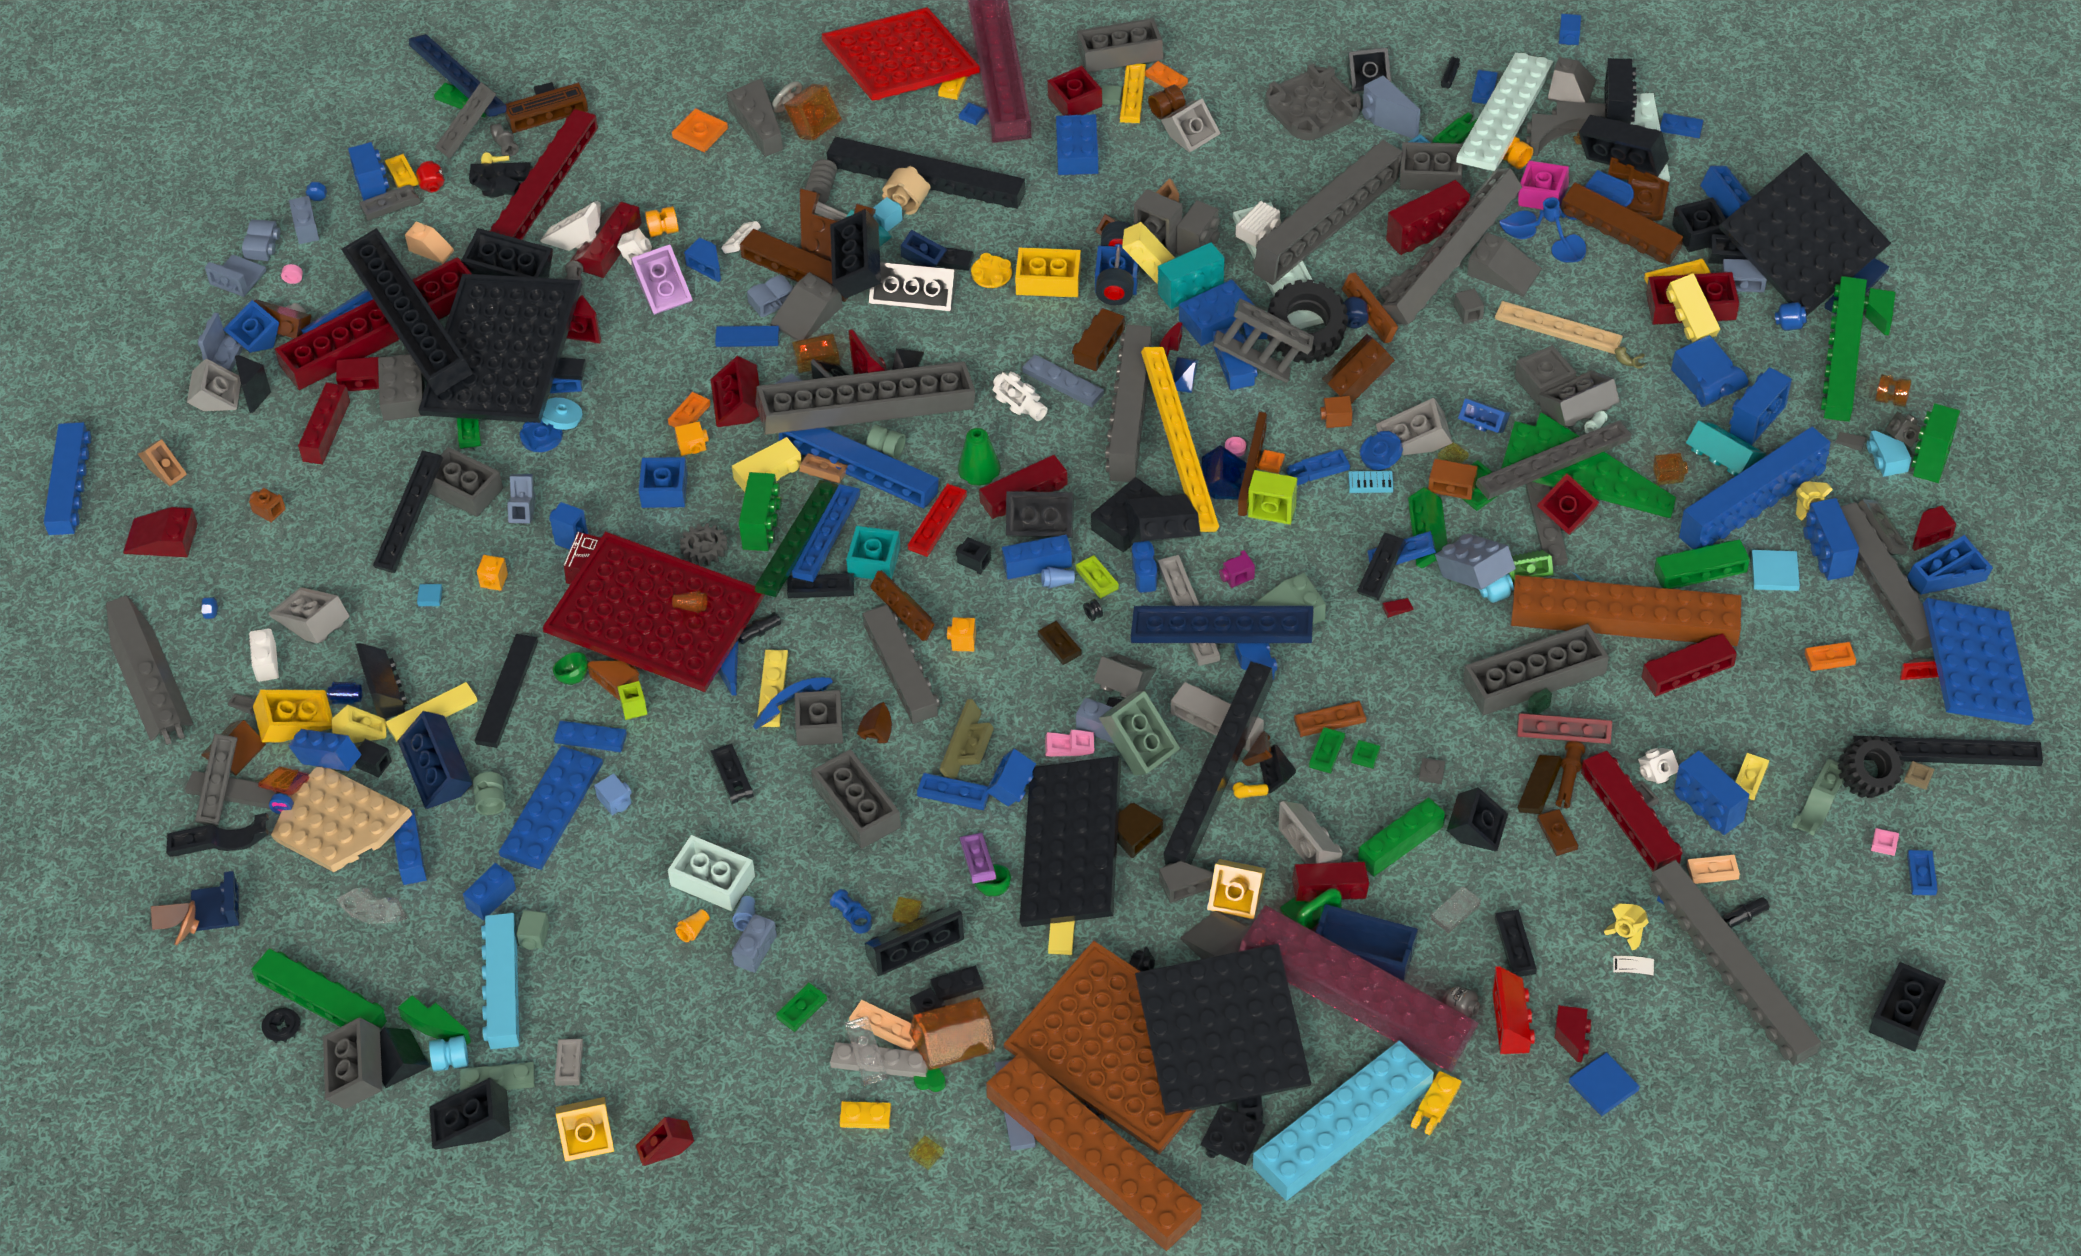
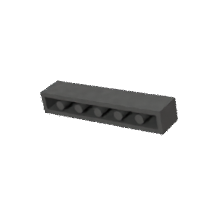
(900, 664)

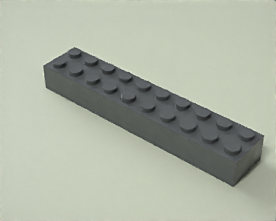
(1327, 212)
(864, 397)

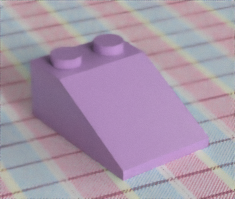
(661, 279)

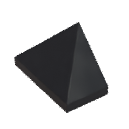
(907, 358)
(1276, 769)

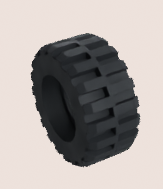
(1319, 300)

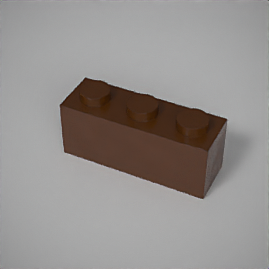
(1098, 339)

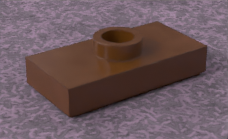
(1557, 832)

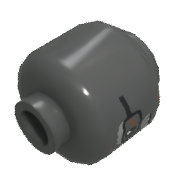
(1462, 1000)

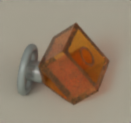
(810, 110)

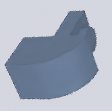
(522, 499)

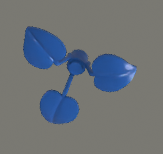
(1523, 223)

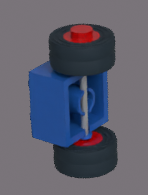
(1115, 269)

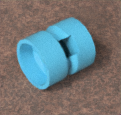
(448, 1053)

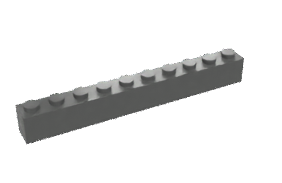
(1452, 246)
(1734, 963)

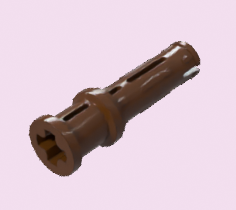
(1571, 765)

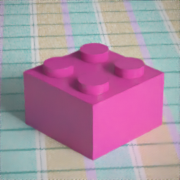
(1542, 182)

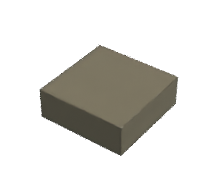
(1919, 775)

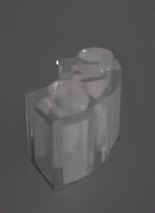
(370, 909)

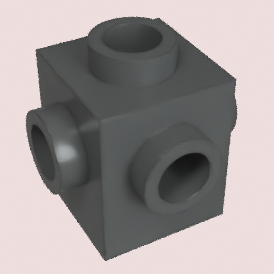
(1904, 428)

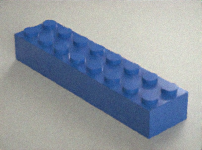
(1754, 489)

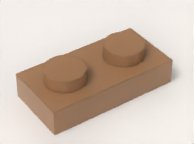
(823, 468)

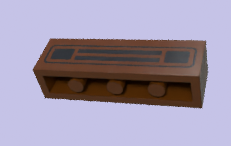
(545, 107)

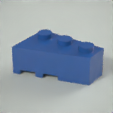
(1949, 568)

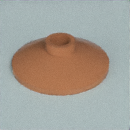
(188, 925)

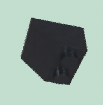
(1477, 820)

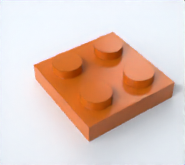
(699, 130)

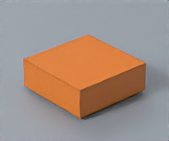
(1271, 461)

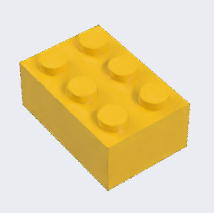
(1048, 272)

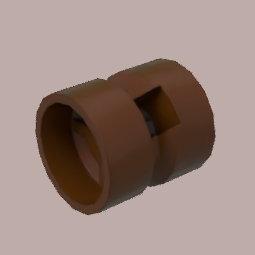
(1166, 101)

